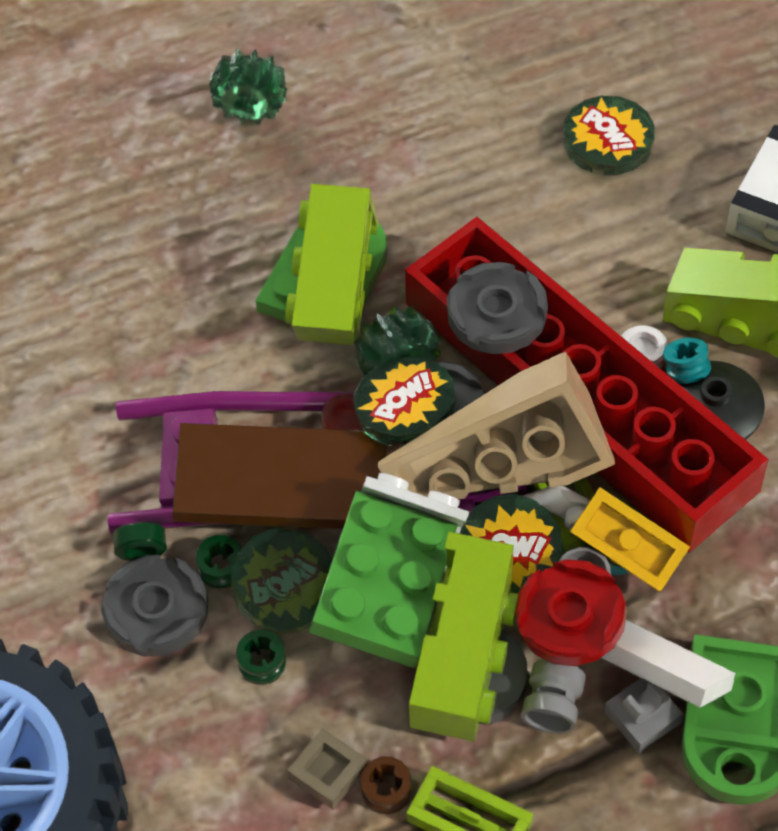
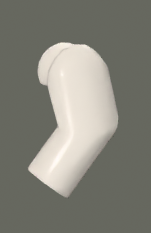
(561, 502)

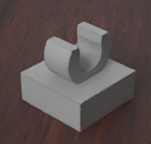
(643, 713)

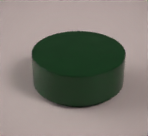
(139, 540)

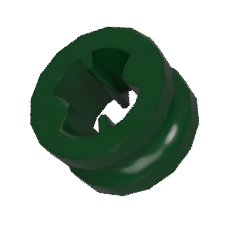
(212, 547)
(253, 642)

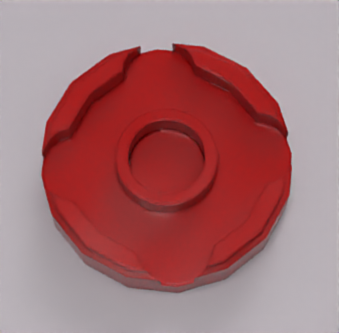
(571, 613)

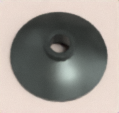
(741, 398)

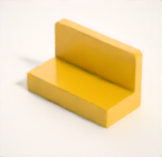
(629, 539)

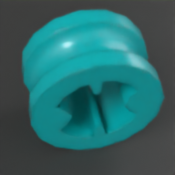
(687, 360)

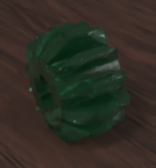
(248, 87)
(396, 336)

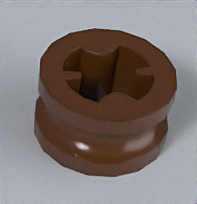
(375, 770)

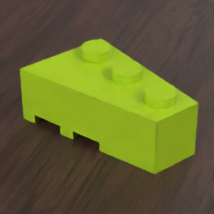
(331, 264)
(725, 297)
(464, 639)

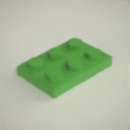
(383, 579)

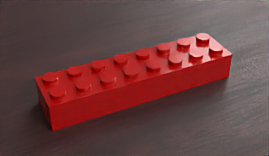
(667, 446)

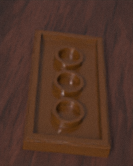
(271, 474)

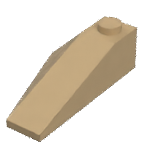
(515, 435)

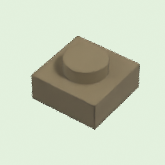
(327, 768)

